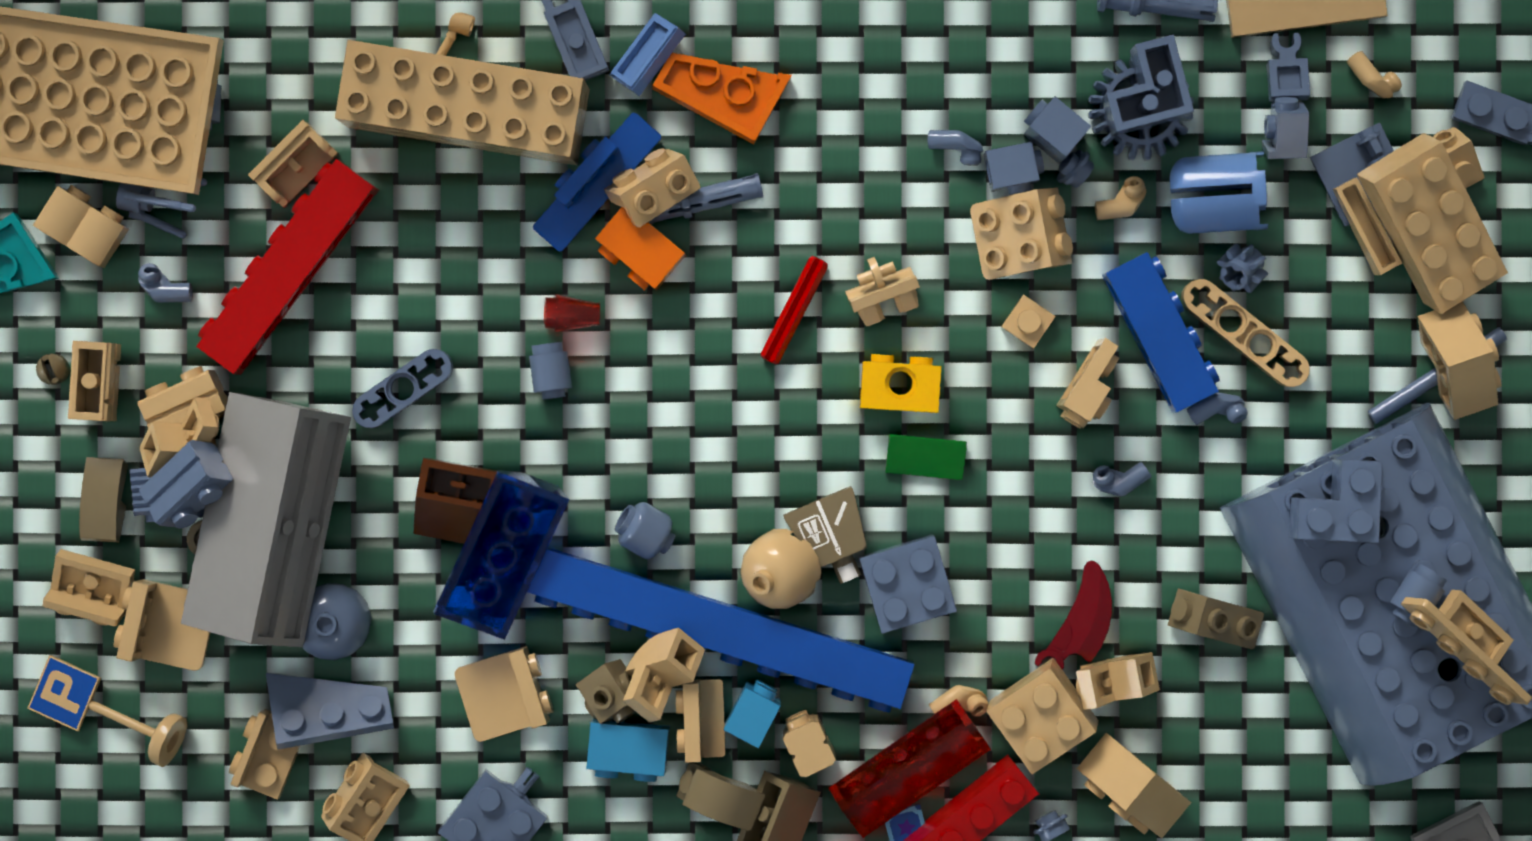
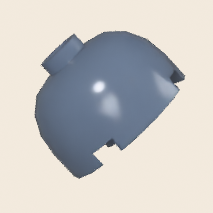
(336, 622)

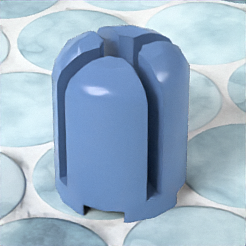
(1218, 174)

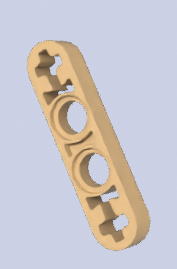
(1247, 330)

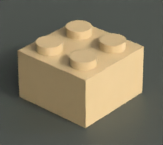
(1042, 716)

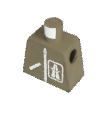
(833, 531)

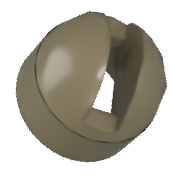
(59, 366)

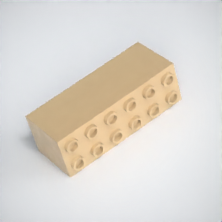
(462, 102)

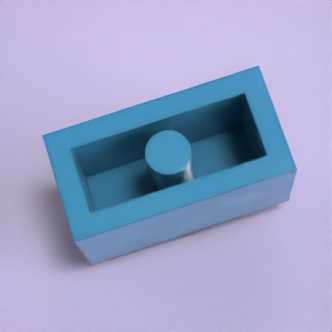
(753, 712)
(628, 749)

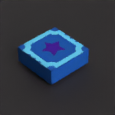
(905, 823)

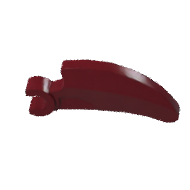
(1086, 622)

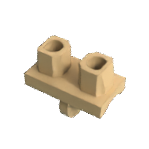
(880, 285)

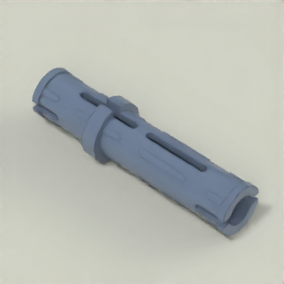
(715, 196)

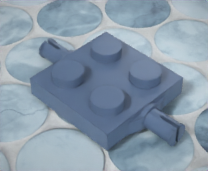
(495, 811)

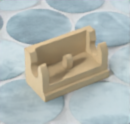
(293, 163)

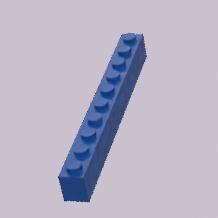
(722, 628)

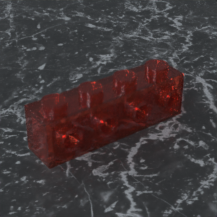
(909, 768)

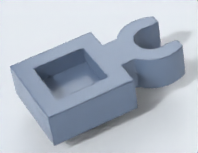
(1287, 74)

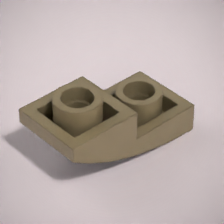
(100, 500)

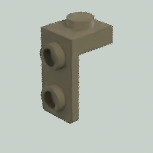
(1215, 619)

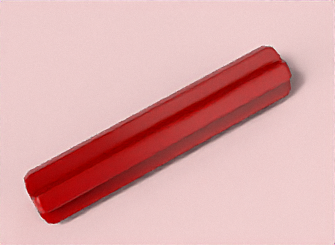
(794, 310)

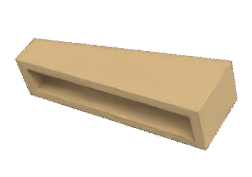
(1367, 227)

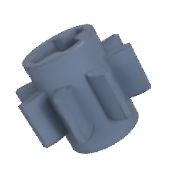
(1242, 268)

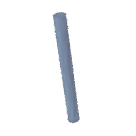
(1418, 387)

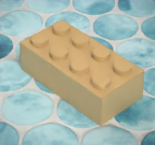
(1432, 223)

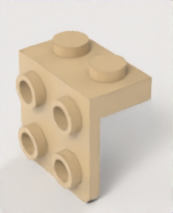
(1021, 233)
(155, 629)
(503, 694)

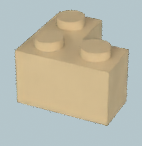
(1461, 360)
(1134, 788)

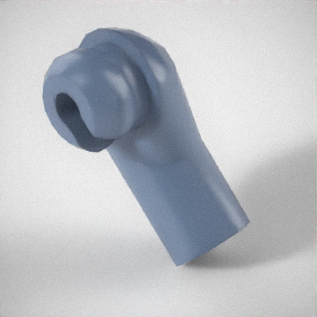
(957, 140)
(160, 288)
(1219, 404)
(1118, 482)

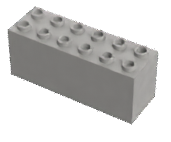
(270, 526)

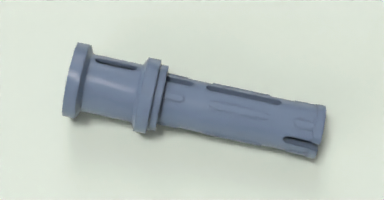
(1181, 8)

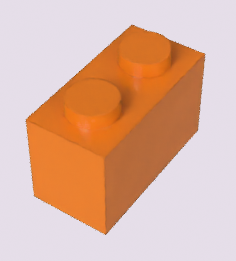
(641, 249)

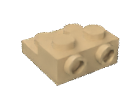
(1086, 395)

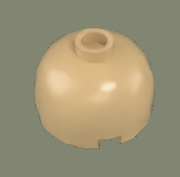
(780, 569)

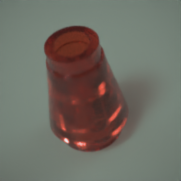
(570, 313)

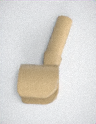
(459, 24)

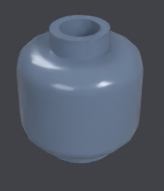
(644, 530)

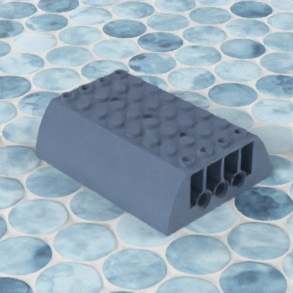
(1336, 612)

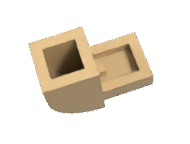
(167, 439)
(658, 666)
(1116, 680)

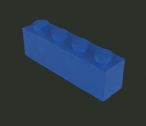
(1161, 333)

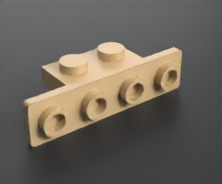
(1472, 637)

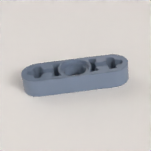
(384, 412)

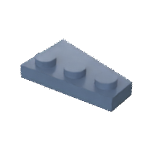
(324, 710)

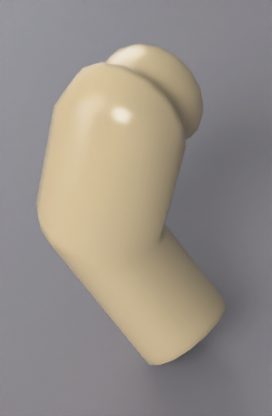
(1371, 78)
(1126, 201)

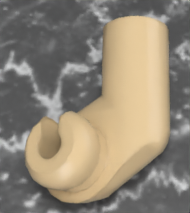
(970, 699)

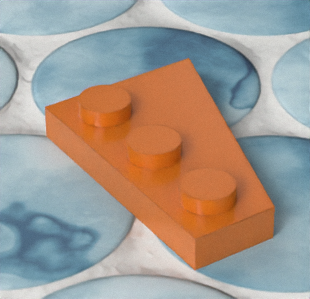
(722, 93)

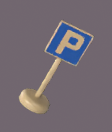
(68, 692)

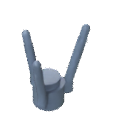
(141, 199)

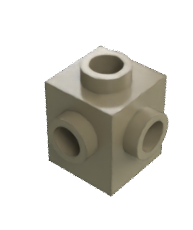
(605, 692)

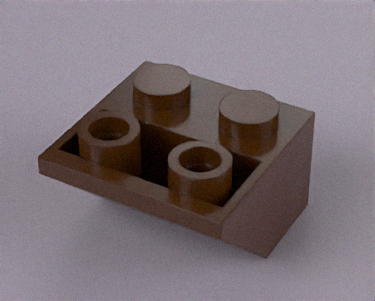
(449, 498)

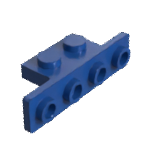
(582, 190)

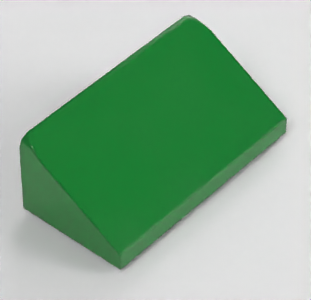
(925, 457)

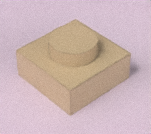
(1028, 321)

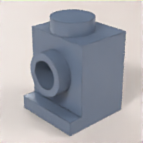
(1286, 129)

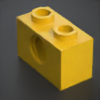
(924, 389)

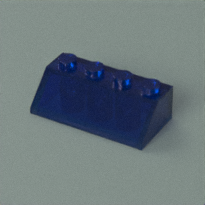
(502, 553)

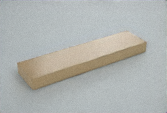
(1271, 16)

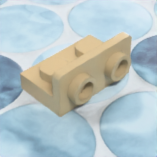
(261, 763)
(363, 800)

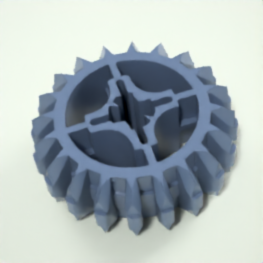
(1145, 141)

